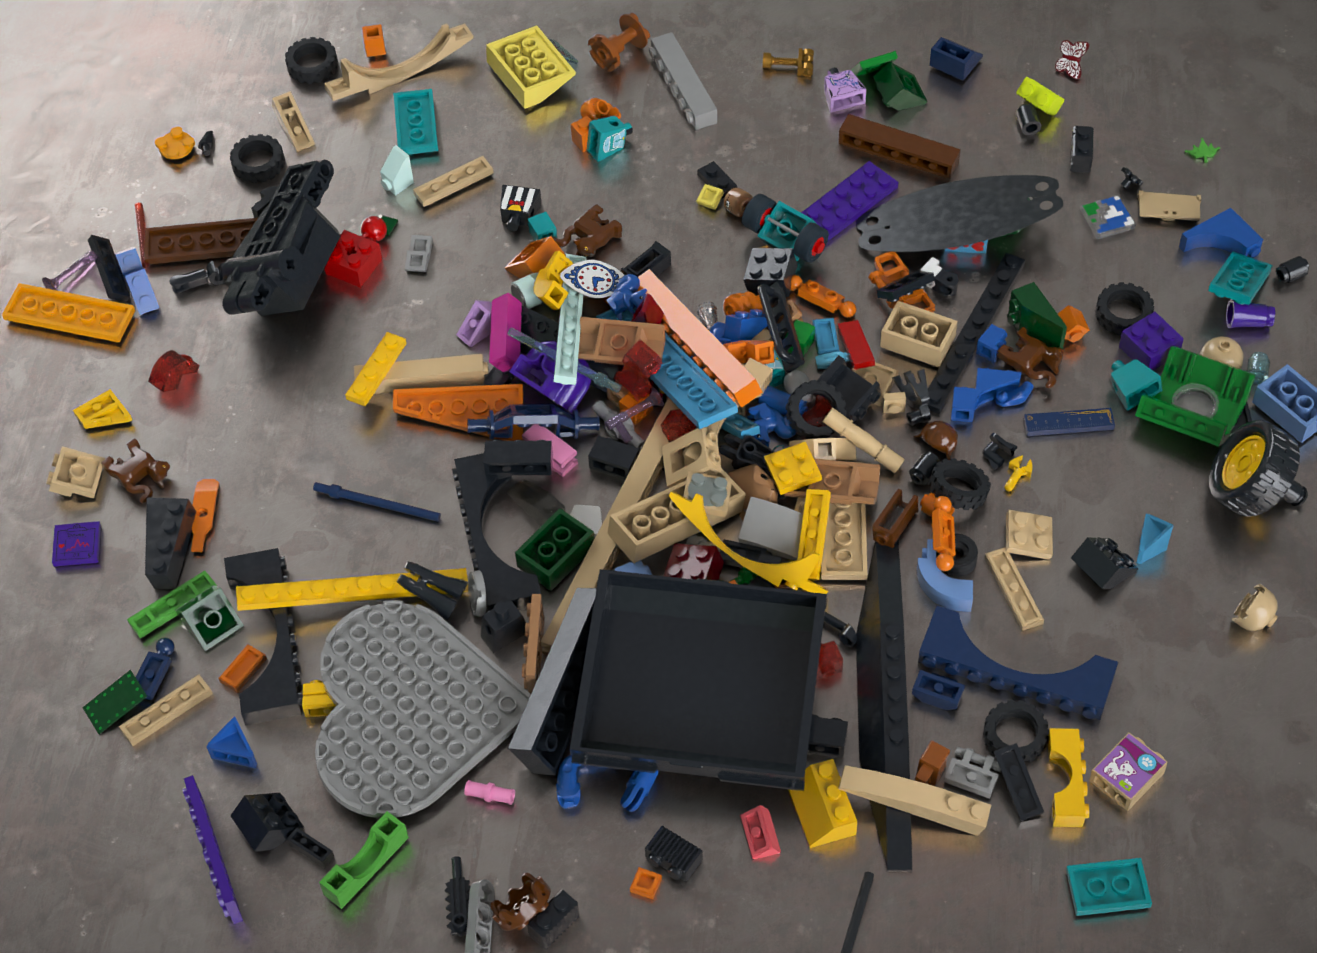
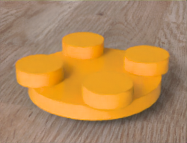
(175, 144)

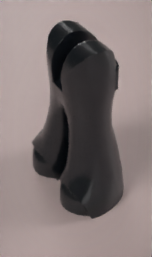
(442, 604)

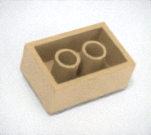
(918, 334)

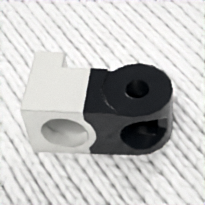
(945, 282)

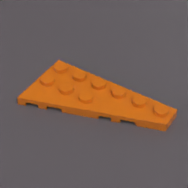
(456, 404)

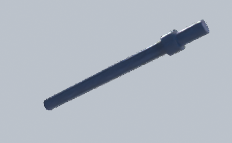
(336, 491)

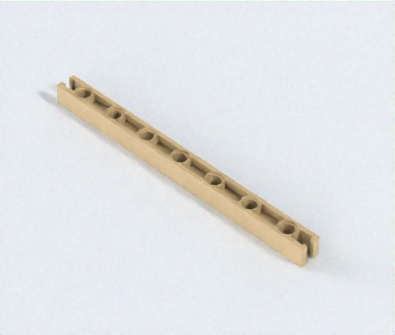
(603, 549)

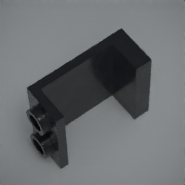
(854, 389)

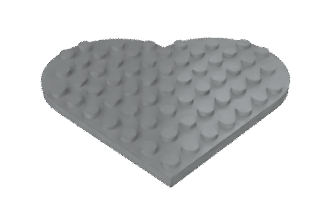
(409, 709)

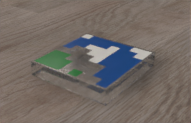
(1108, 216)

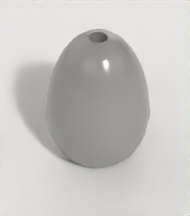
(794, 380)

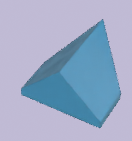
(1154, 538)

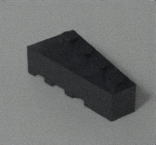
(167, 539)

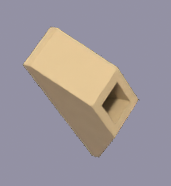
(830, 448)

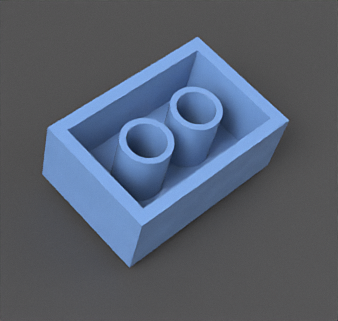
(1289, 402)

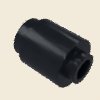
(1292, 269)
(923, 468)

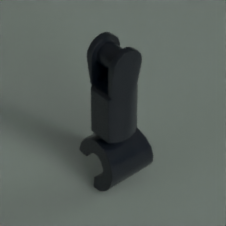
(196, 278)

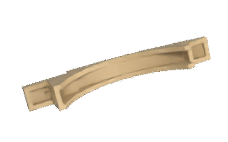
(359, 78)

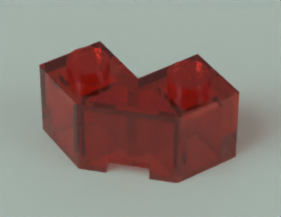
(639, 366)

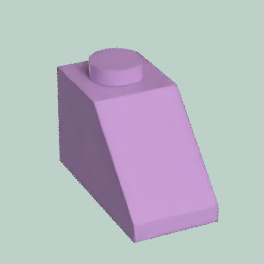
(476, 324)

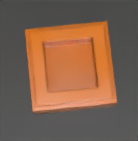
(645, 883)

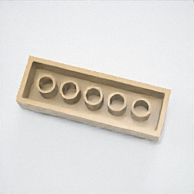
(660, 523)

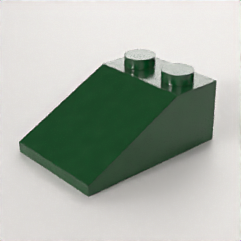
(1033, 311)

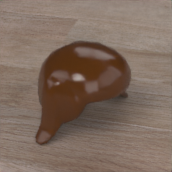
(940, 436)

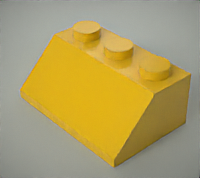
(822, 807)

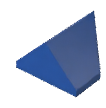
(232, 746)

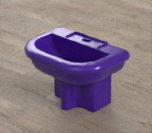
(537, 371)

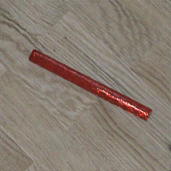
(141, 231)

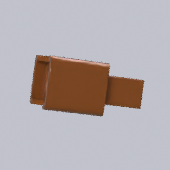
(932, 764)

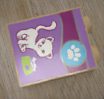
(1128, 771)

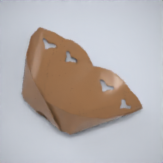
(753, 485)

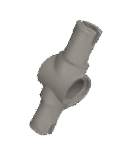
(606, 413)

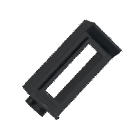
(655, 258)

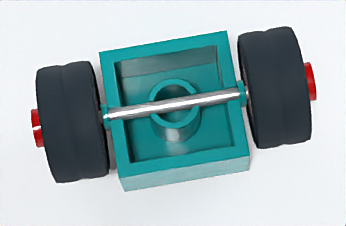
(785, 227)

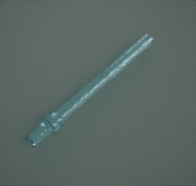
(599, 378)

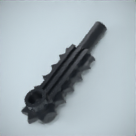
(458, 899)

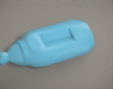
(824, 360)

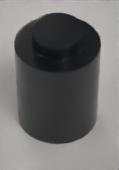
(1028, 119)

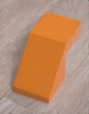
(756, 349)

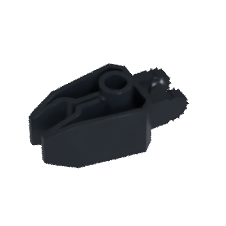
(749, 452)

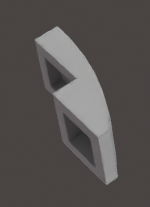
(419, 253)

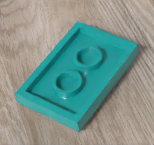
(1108, 886)

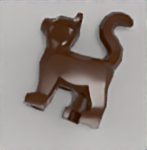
(592, 232)
(1031, 353)
(135, 469)

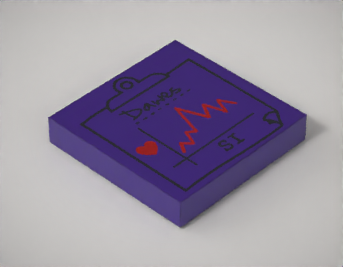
(76, 543)

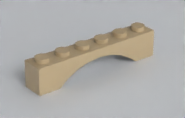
(763, 376)

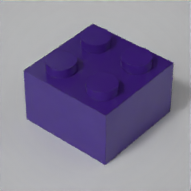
(1150, 341)

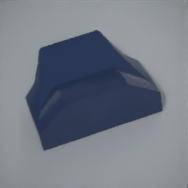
(937, 690)

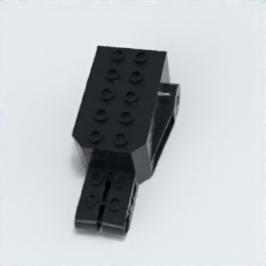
(284, 248)

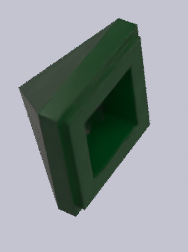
(390, 223)

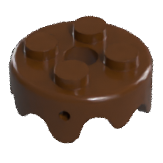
(522, 903)

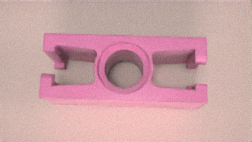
(563, 454)

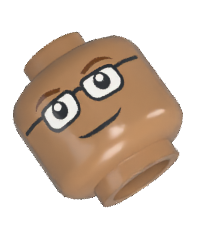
(736, 201)

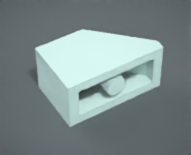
(396, 171)

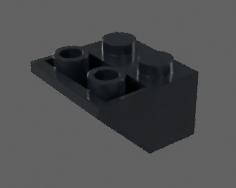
(1104, 562)
(265, 820)

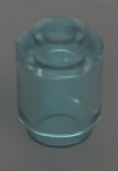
(1259, 365)

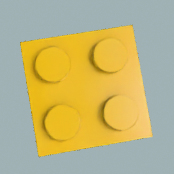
(793, 468)

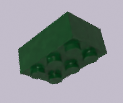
(555, 549)

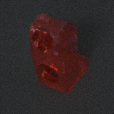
(818, 412)

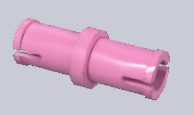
(489, 792)

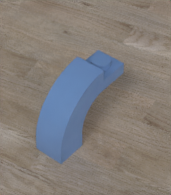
(941, 589)

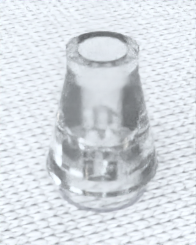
(708, 314)

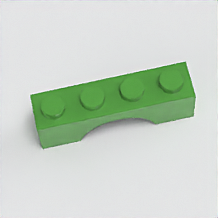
(347, 879)

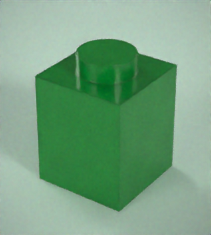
(805, 334)

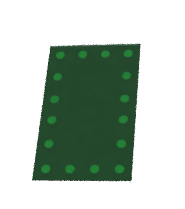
(114, 702)

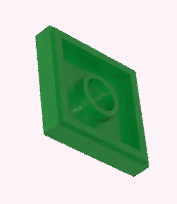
(874, 63)

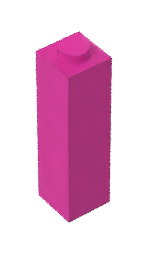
(504, 315)

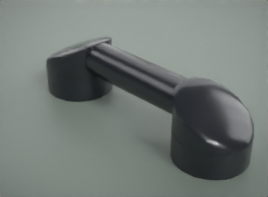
(847, 634)

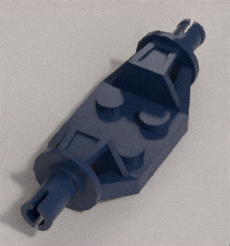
(528, 414)

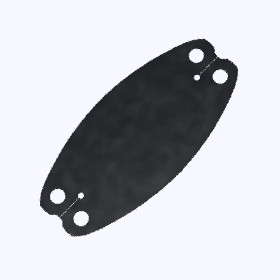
(959, 213)

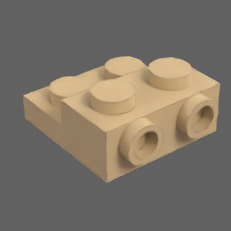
(75, 473)

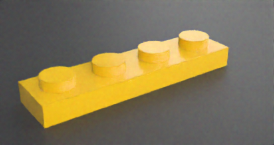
(376, 369)
(814, 527)

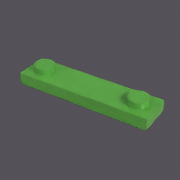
(164, 608)

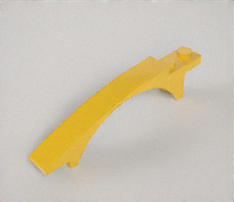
(794, 572)

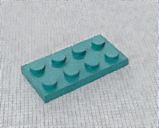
(415, 121)
(1240, 278)

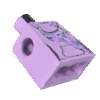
(843, 90)

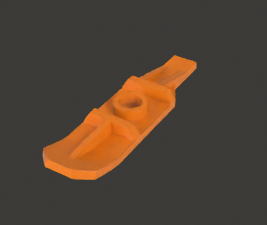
(203, 502)

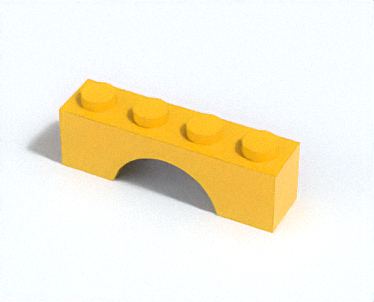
(1065, 751)

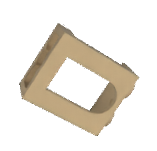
(674, 459)

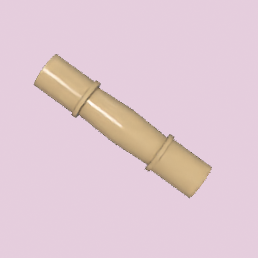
(863, 440)

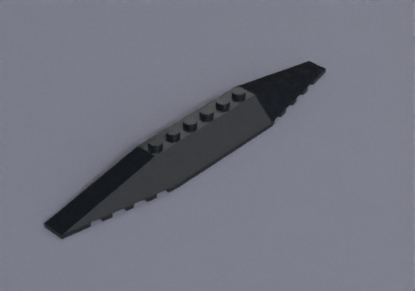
(884, 697)

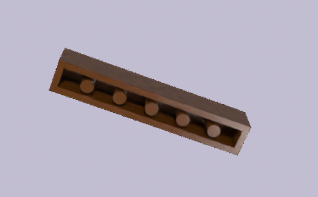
(899, 146)

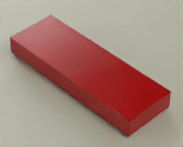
(856, 344)

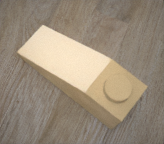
(292, 121)

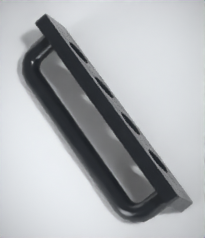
(768, 296)

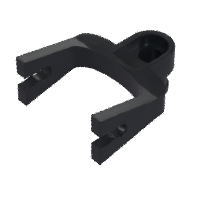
(921, 411)

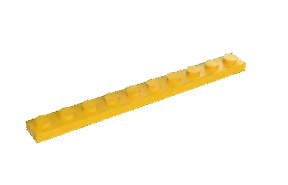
(330, 590)

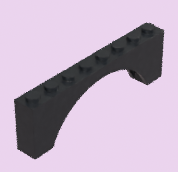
(500, 579)
(276, 690)

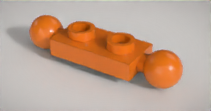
(822, 296)
(943, 533)

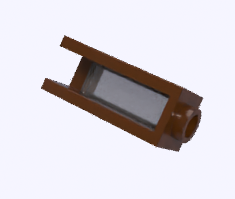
(894, 519)

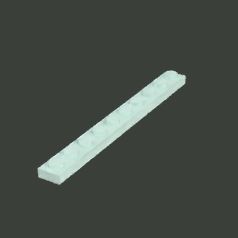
(569, 333)

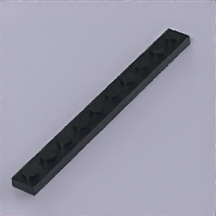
(974, 328)

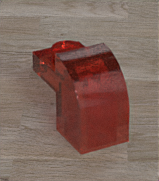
(169, 370)

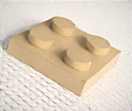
(1029, 534)

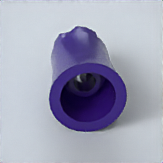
(1249, 315)

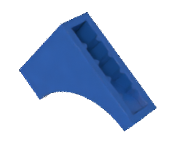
(1224, 232)

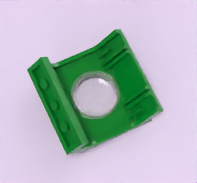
(1198, 396)

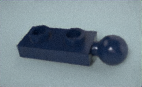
(155, 667)

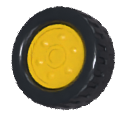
(1256, 470)

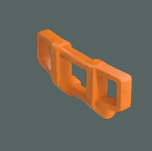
(882, 278)

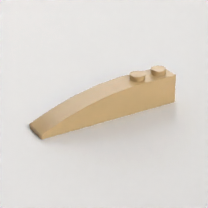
(917, 799)

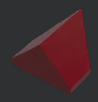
(648, 311)

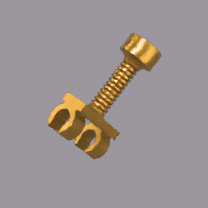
(804, 55)

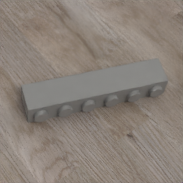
(683, 81)

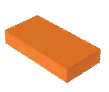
(242, 668)

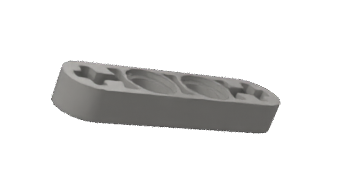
(480, 898)

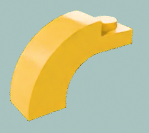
(549, 283)

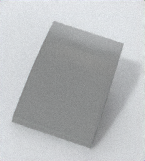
(772, 528)

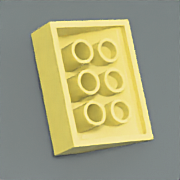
(529, 65)

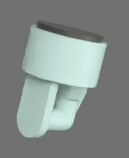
(523, 291)

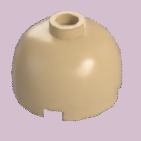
(1224, 350)
(1257, 609)

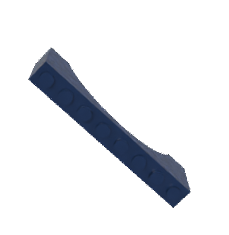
(1075, 690)

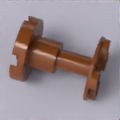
(606, 50)

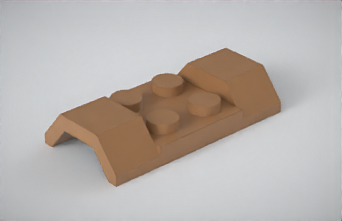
(611, 339)
(846, 481)

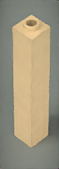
(433, 373)

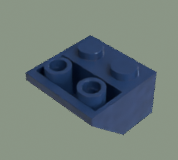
(953, 58)

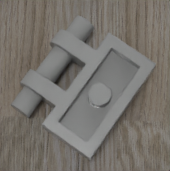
(971, 777)

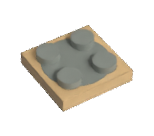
(712, 488)

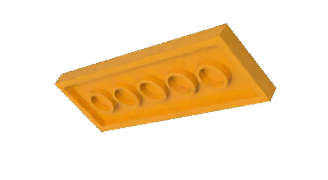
(68, 312)

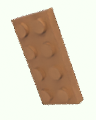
(532, 649)

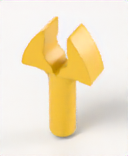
(1018, 472)

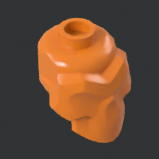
(598, 109)
(741, 302)

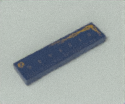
(1069, 422)

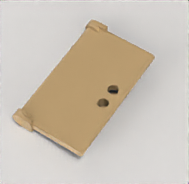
(1169, 206)

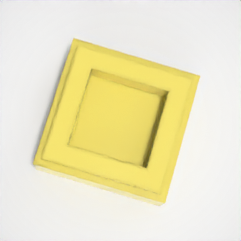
(710, 196)

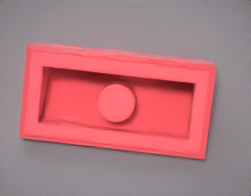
(760, 832)

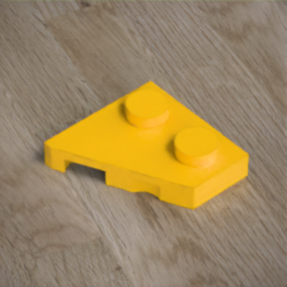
(102, 411)

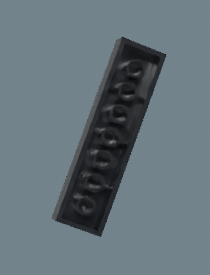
(552, 707)

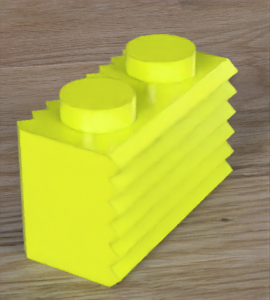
(1040, 96)

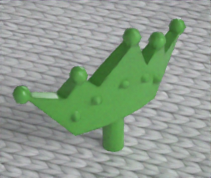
(1203, 151)

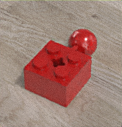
(356, 255)

